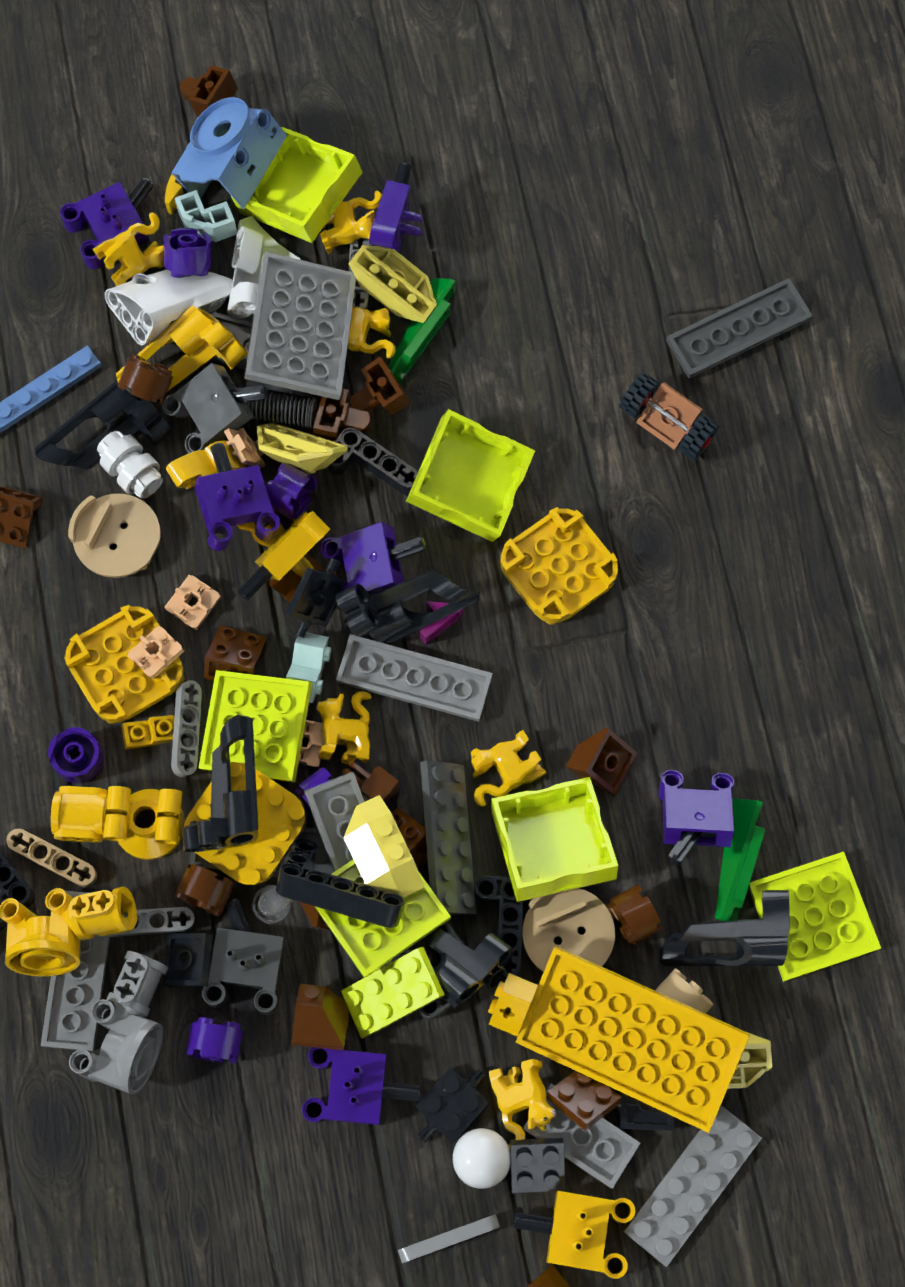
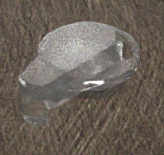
(271, 906)

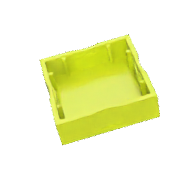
(302, 186)
(470, 476)
(554, 839)

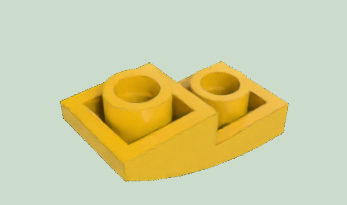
(173, 190)
(149, 732)

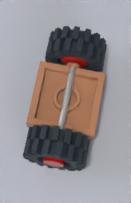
(669, 415)

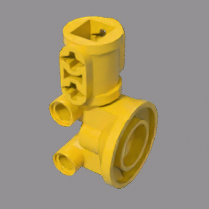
(94, 815)
(52, 942)

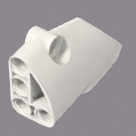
(247, 260)
(157, 299)

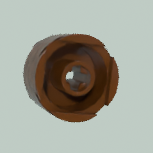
(146, 380)
(204, 889)
(635, 915)

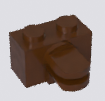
(208, 89)
(380, 389)
(337, 416)
(375, 784)

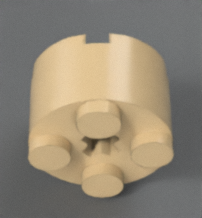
(686, 993)

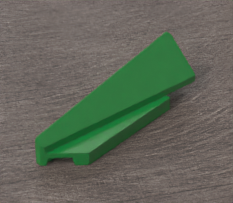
(420, 334)
(739, 859)

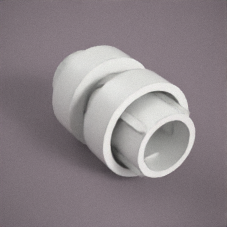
(124, 458)

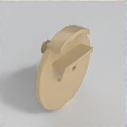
(97, 526)
(561, 917)

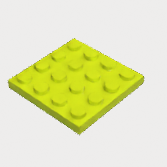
(278, 718)
(825, 915)
(375, 945)

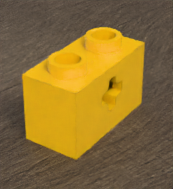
(513, 1004)

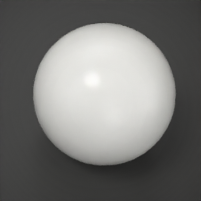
(481, 1158)

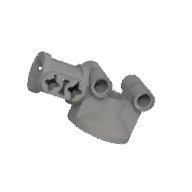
(133, 1041)

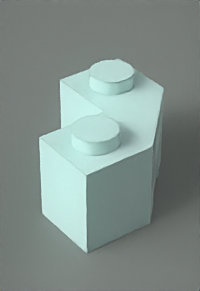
(214, 220)
(309, 661)

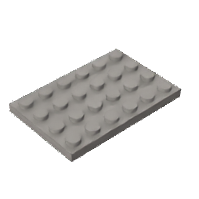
(301, 326)

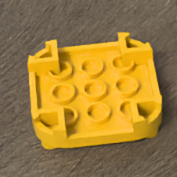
(558, 565)
(106, 673)
(279, 825)

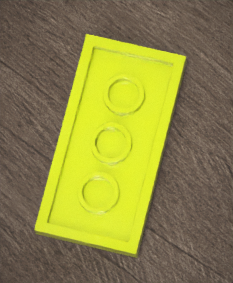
(392, 992)

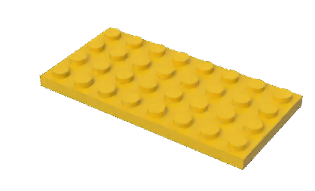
(632, 1038)

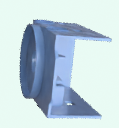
(225, 145)

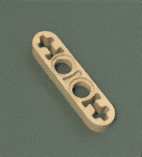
(51, 858)

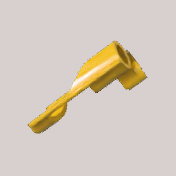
(200, 339)
(201, 463)

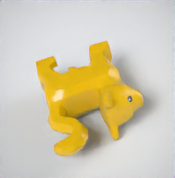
(345, 223)
(128, 252)
(359, 326)
(343, 731)
(508, 764)
(516, 1096)

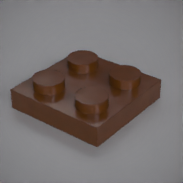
(583, 1099)

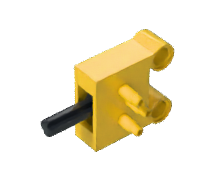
(286, 553)
(578, 1231)

